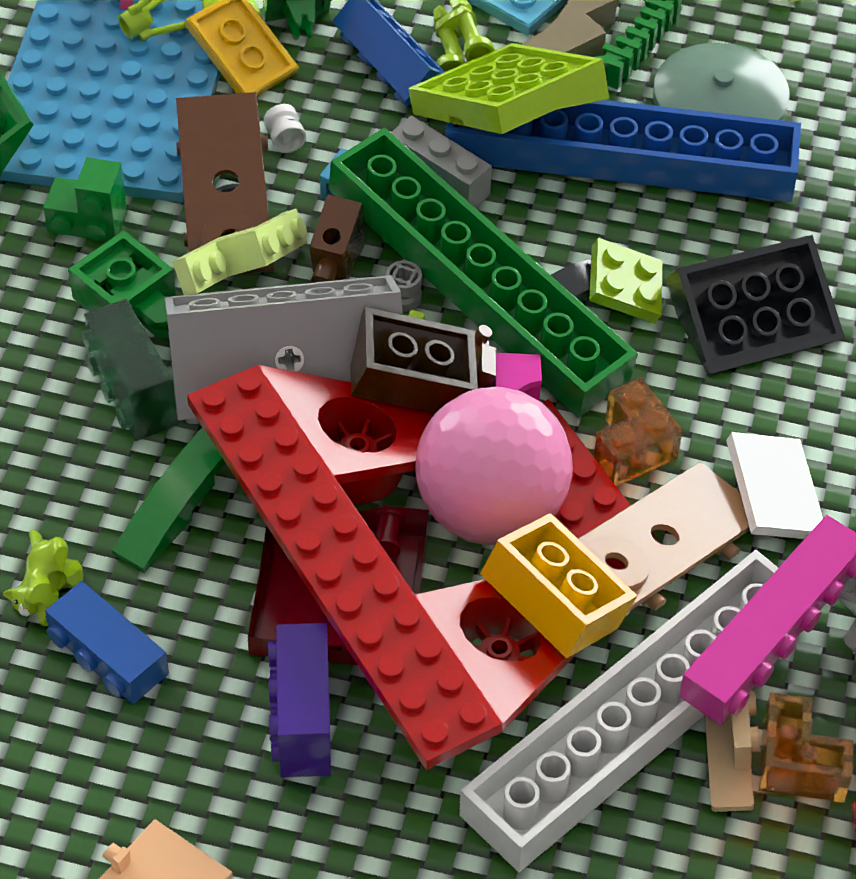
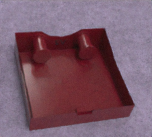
(285, 599)

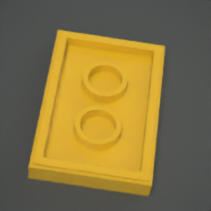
(241, 46)

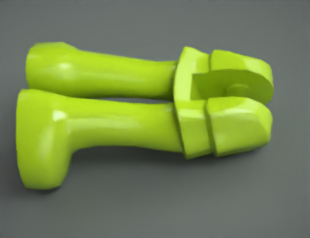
(454, 25)

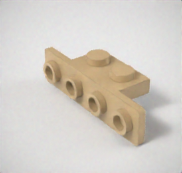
(730, 759)

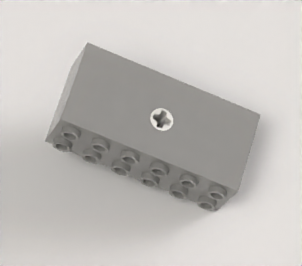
(244, 328)

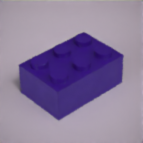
(300, 700)

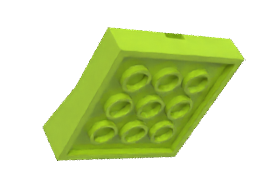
(510, 88)

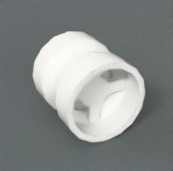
(284, 128)

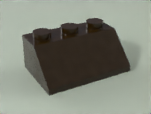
(411, 361)

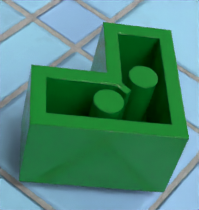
(88, 206)

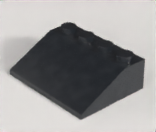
(755, 305)

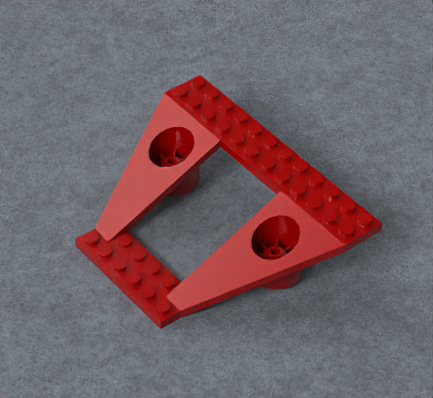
(414, 649)

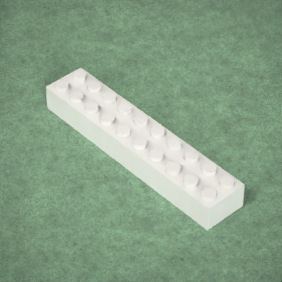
(604, 731)

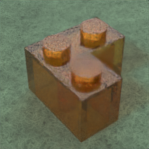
(639, 433)
(798, 761)

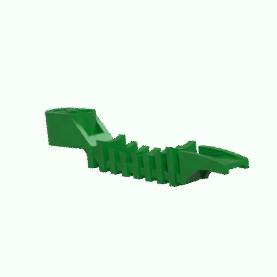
(648, 29)

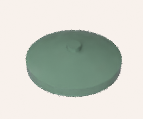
(722, 81)

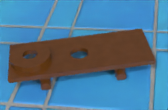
(215, 139)

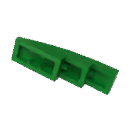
(170, 503)

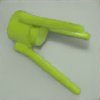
(138, 19)

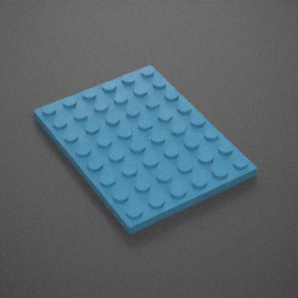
(106, 94)

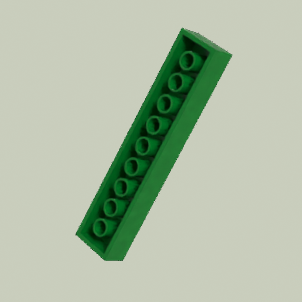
(483, 270)

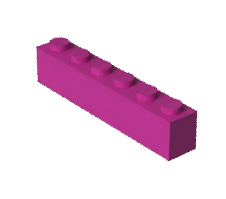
(771, 622)

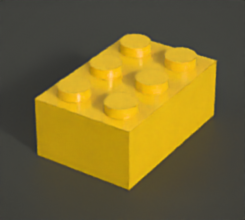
(558, 585)

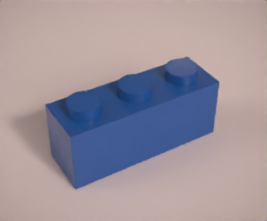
(106, 643)

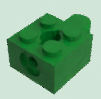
(125, 271)

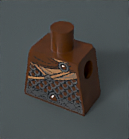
(337, 239)

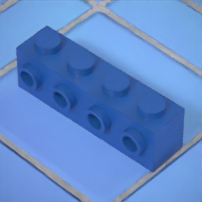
(385, 46)

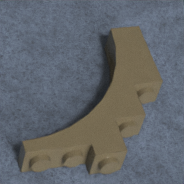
(578, 28)

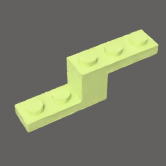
(240, 252)

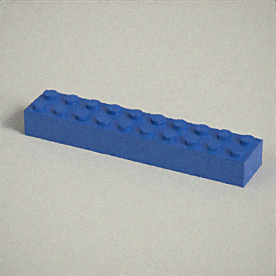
(649, 148)

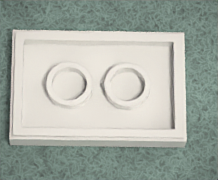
(774, 485)

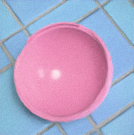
(492, 464)

